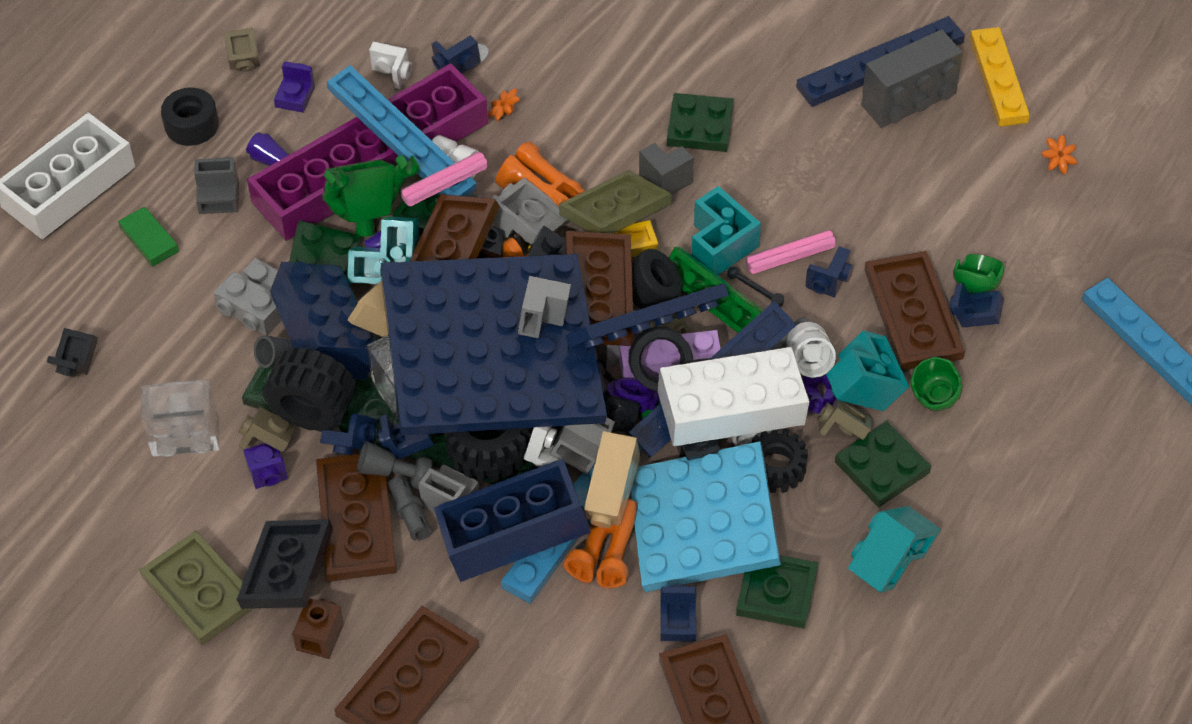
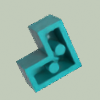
(725, 231)
(398, 244)
(868, 373)
(891, 545)

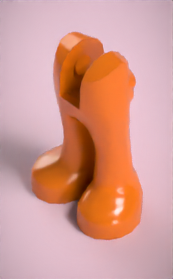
(529, 158)
(612, 570)

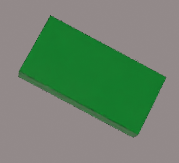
(148, 236)

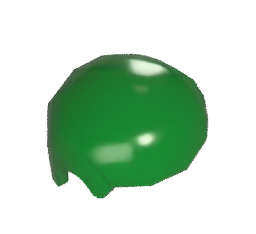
(979, 273)
(936, 383)

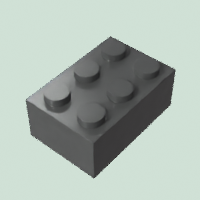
(911, 78)

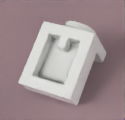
(391, 60)
(541, 446)

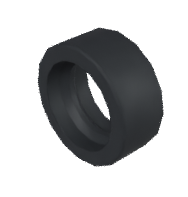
(643, 340)

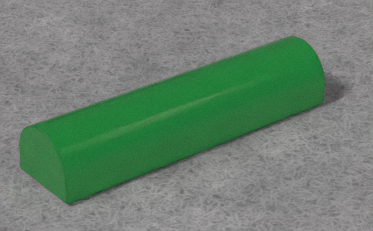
(733, 310)

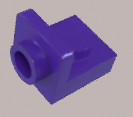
(295, 87)
(265, 465)

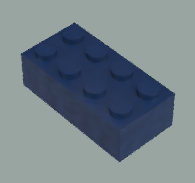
(315, 313)
(511, 520)

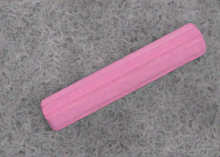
(444, 179)
(790, 252)

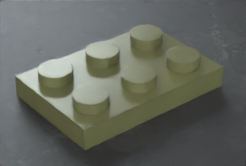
(615, 203)
(196, 587)

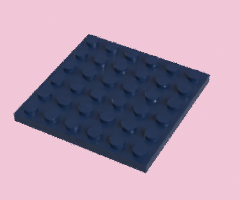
(461, 350)

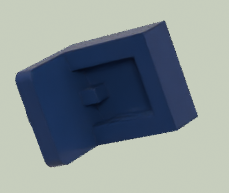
(461, 55)
(829, 280)
(976, 308)
(361, 429)
(401, 444)
(678, 613)

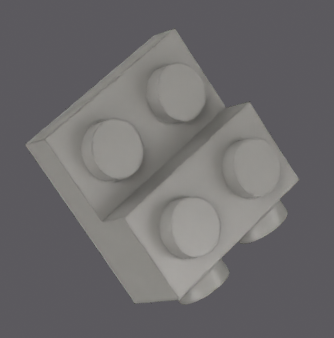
(526, 210)
(249, 297)

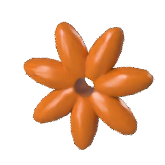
(504, 105)
(1059, 154)

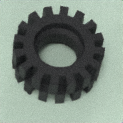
(790, 448)

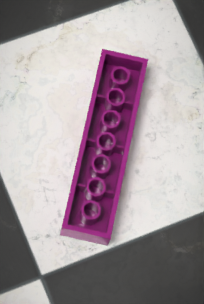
(295, 185)

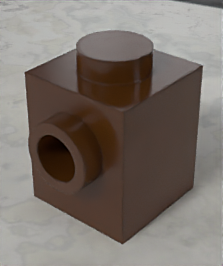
(318, 628)

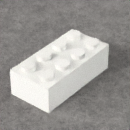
(65, 175)
(732, 396)

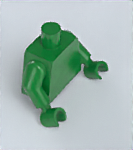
(366, 190)

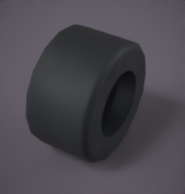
(187, 103)
(654, 279)

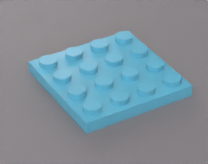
(704, 517)

